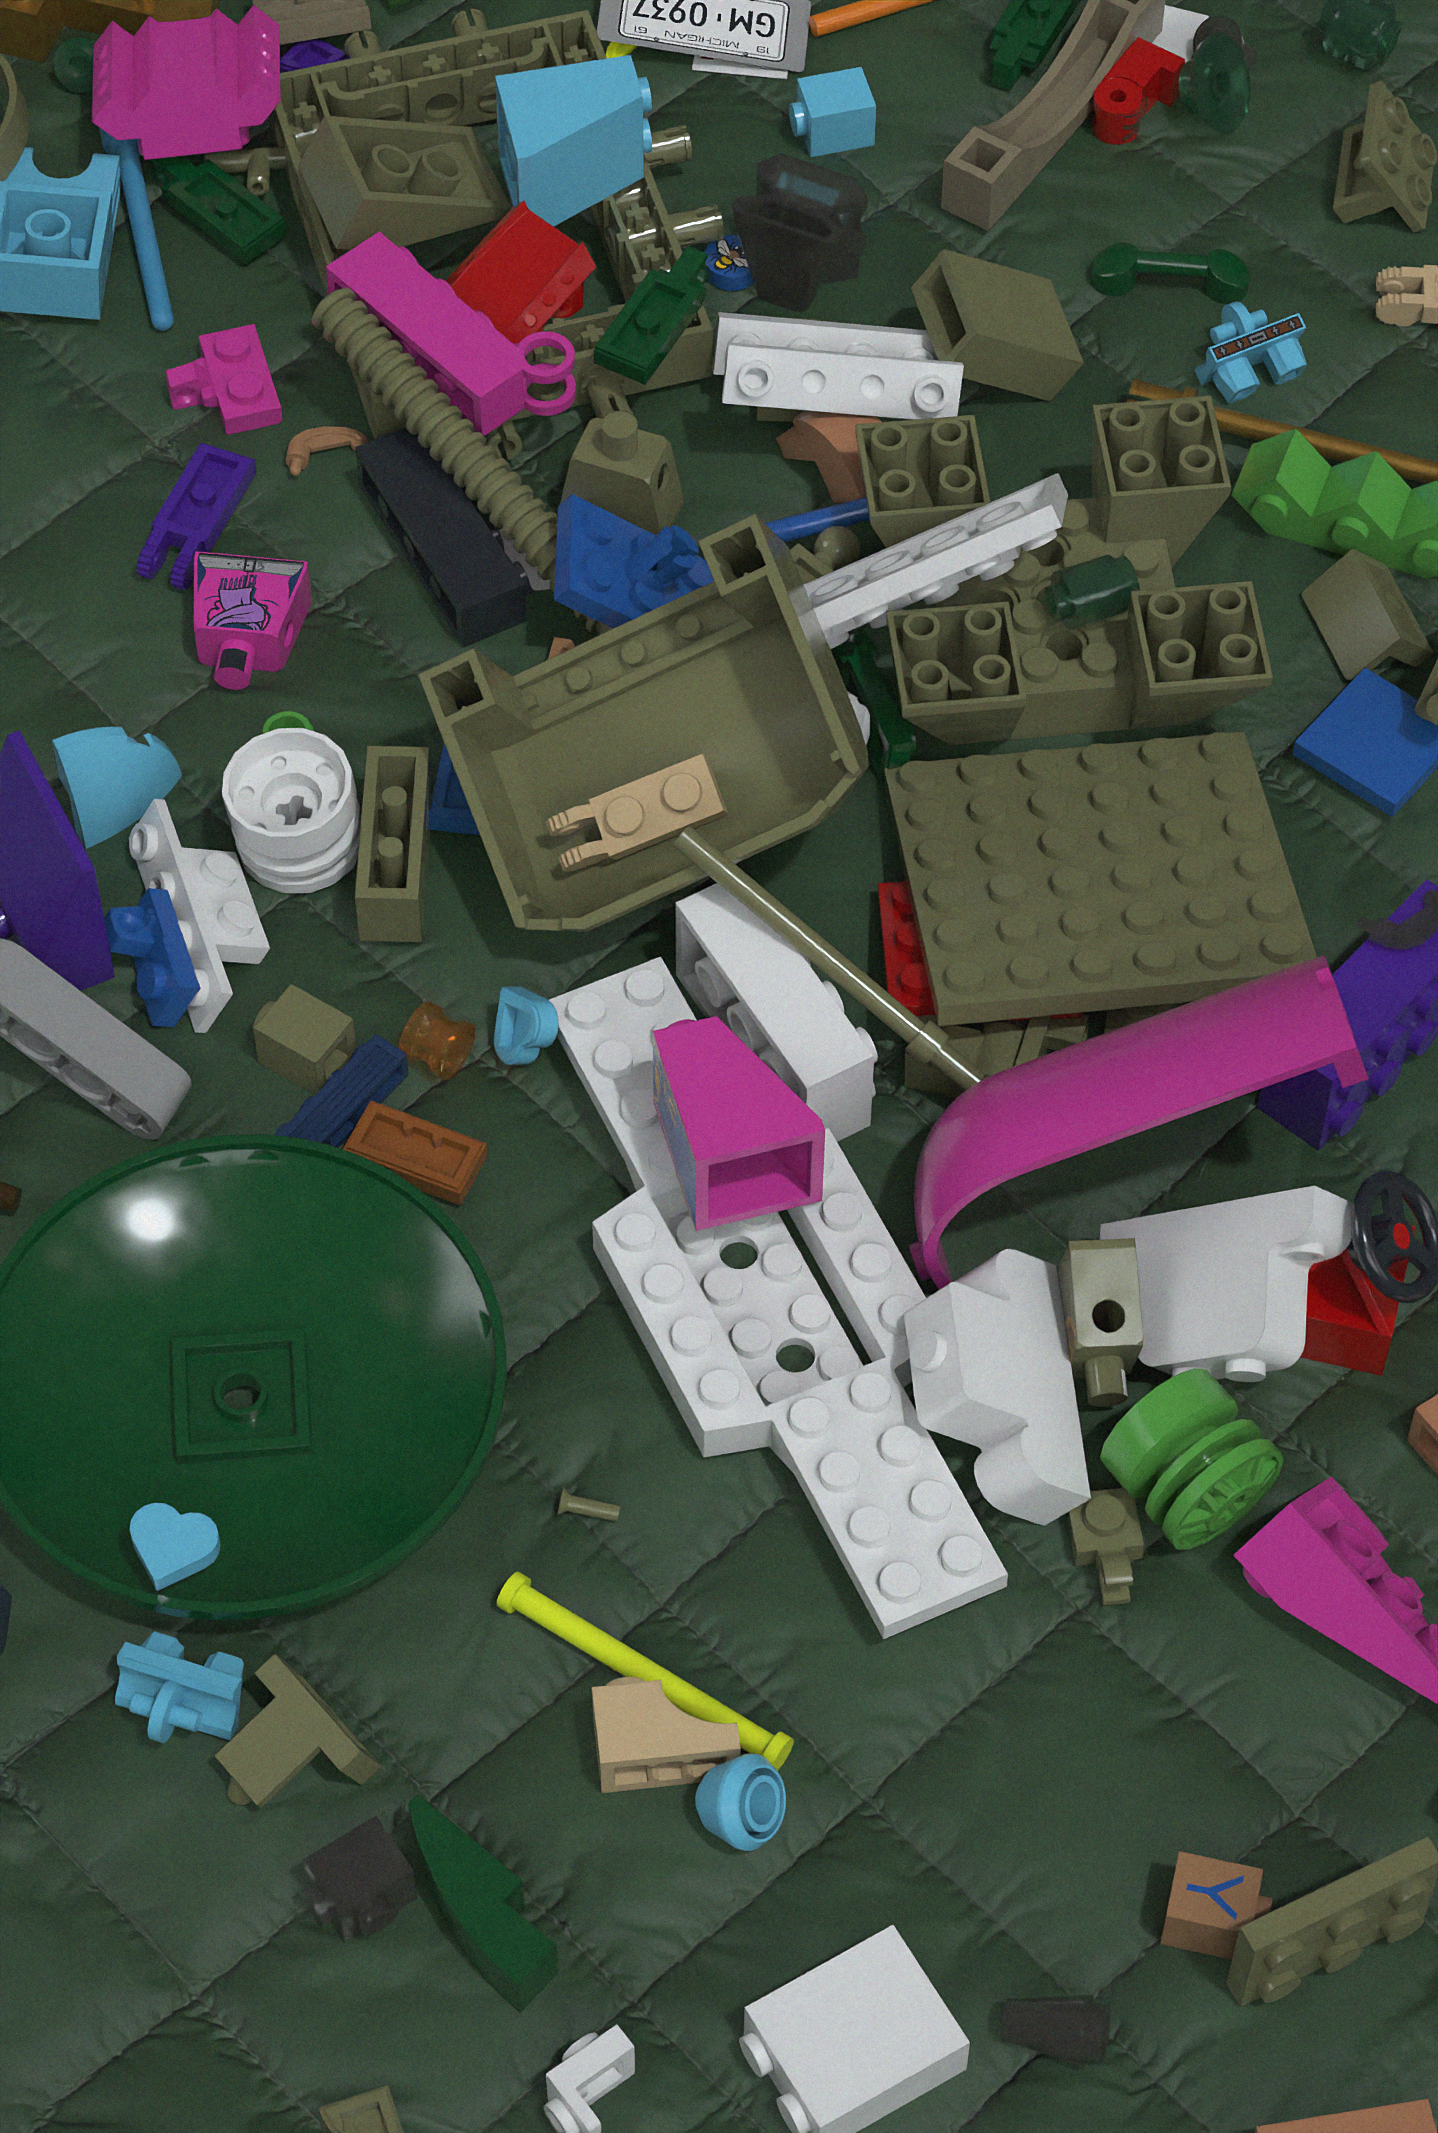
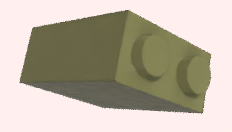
(997, 324)

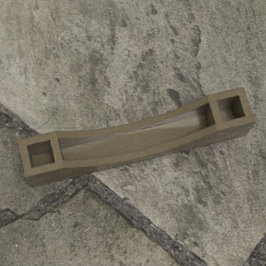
(1004, 157)

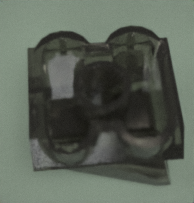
(800, 230)

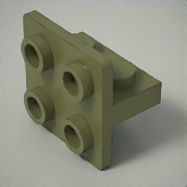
(1385, 163)

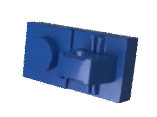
(159, 953)

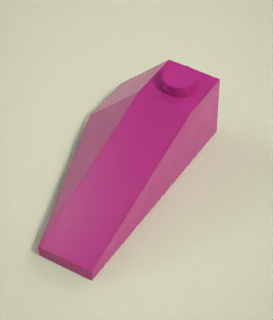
(1328, 1571)

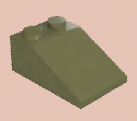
(399, 180)

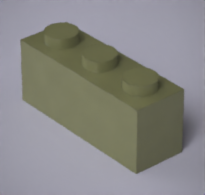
(394, 844)

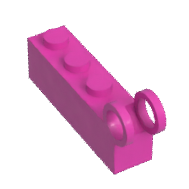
(448, 339)

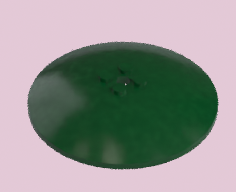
(263, 1273)

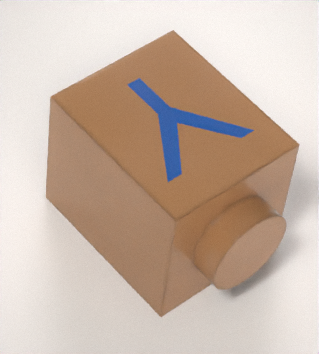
(1211, 1904)

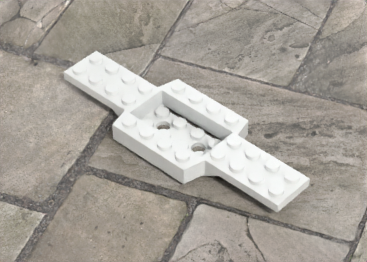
(719, 1328)

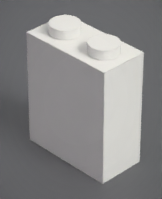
(854, 2038)

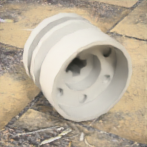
(293, 810)

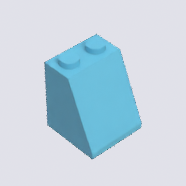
(572, 134)

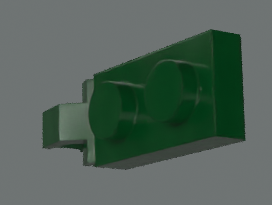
(1026, 36)
(219, 206)
(654, 318)
(890, 736)

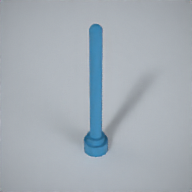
(142, 229)

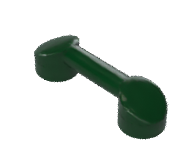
(1223, 272)

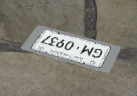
(732, 30)

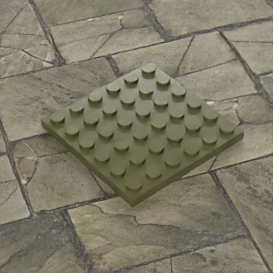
(1093, 877)

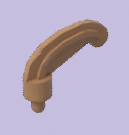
(317, 440)

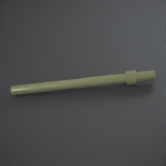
(924, 1041)

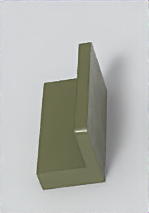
(1364, 615)

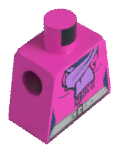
(247, 613)

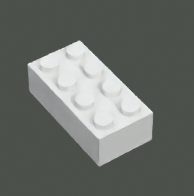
(776, 1007)

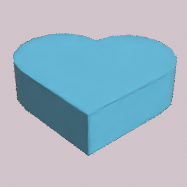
(523, 1025)
(173, 1543)

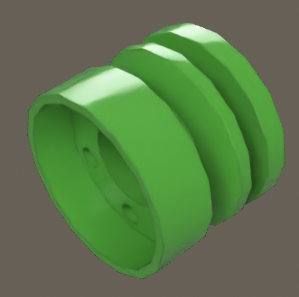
(1191, 1458)

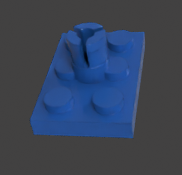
(619, 569)

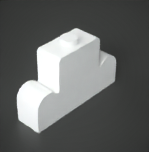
(999, 1376)

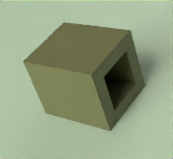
(303, 1038)

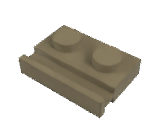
(315, 18)

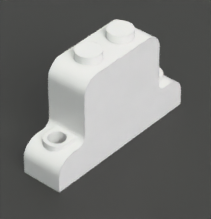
(1232, 1279)

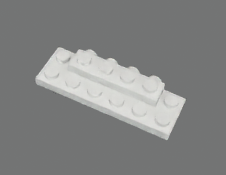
(938, 560)

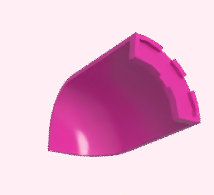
(1126, 1086)

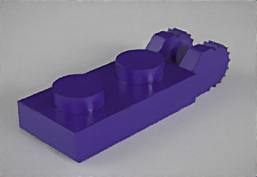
(196, 511)

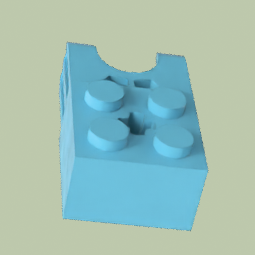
(57, 238)

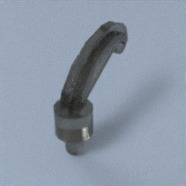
(1410, 932)

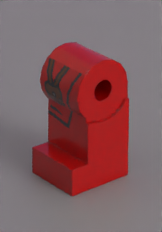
(1132, 88)

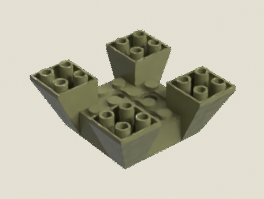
(993, 655)

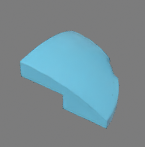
(112, 778)

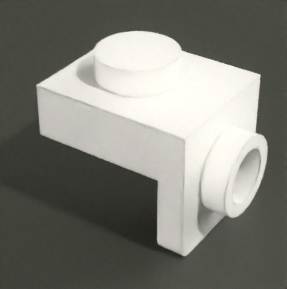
(586, 2074)

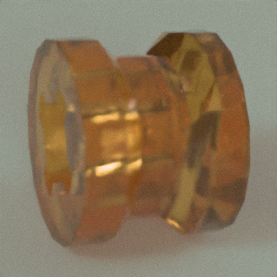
(437, 1040)

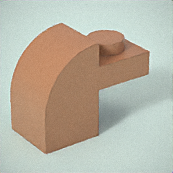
(833, 446)

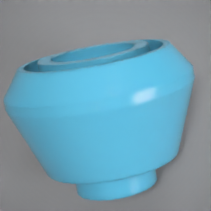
(742, 1801)

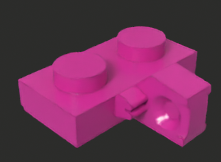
(228, 377)

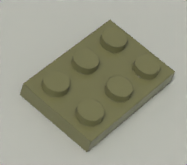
(1333, 1924)

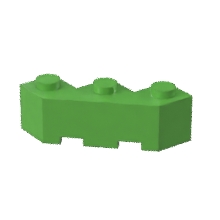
(1340, 506)

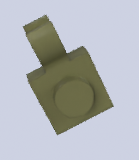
(1108, 1535)

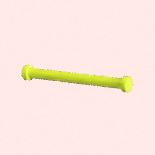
(521, 1597)

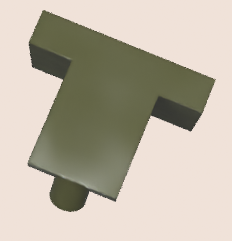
(288, 1737)

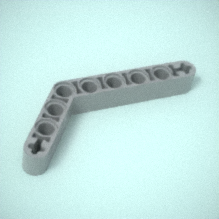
(87, 1046)

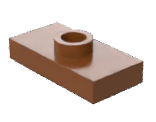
(419, 1151)

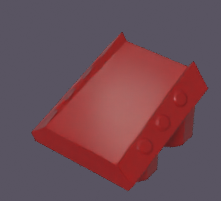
(523, 275)

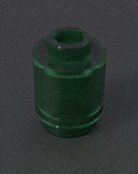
(1091, 590)

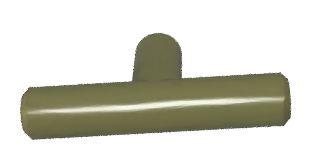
(254, 161)

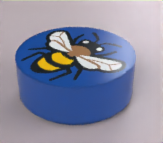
(727, 264)

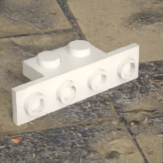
(209, 904)

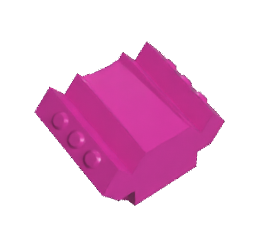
(187, 82)

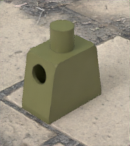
(626, 472)

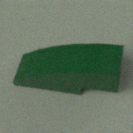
(482, 1907)

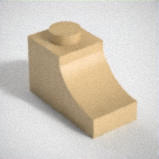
(652, 1742)

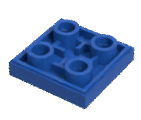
(1372, 743)

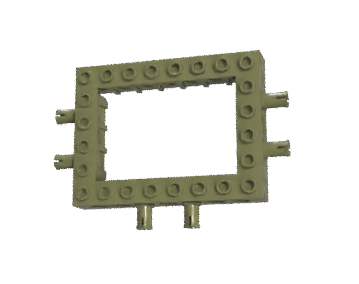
(455, 86)

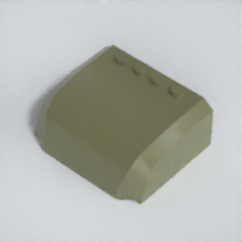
(711, 673)

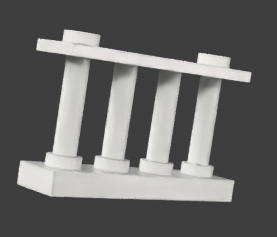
(833, 367)

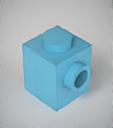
(834, 112)

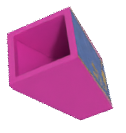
(732, 1126)

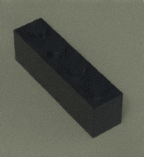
(443, 537)

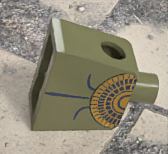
(1102, 1315)

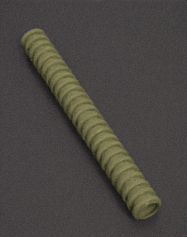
(444, 431)

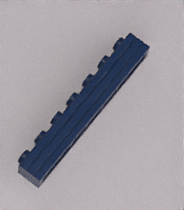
(336, 1109)

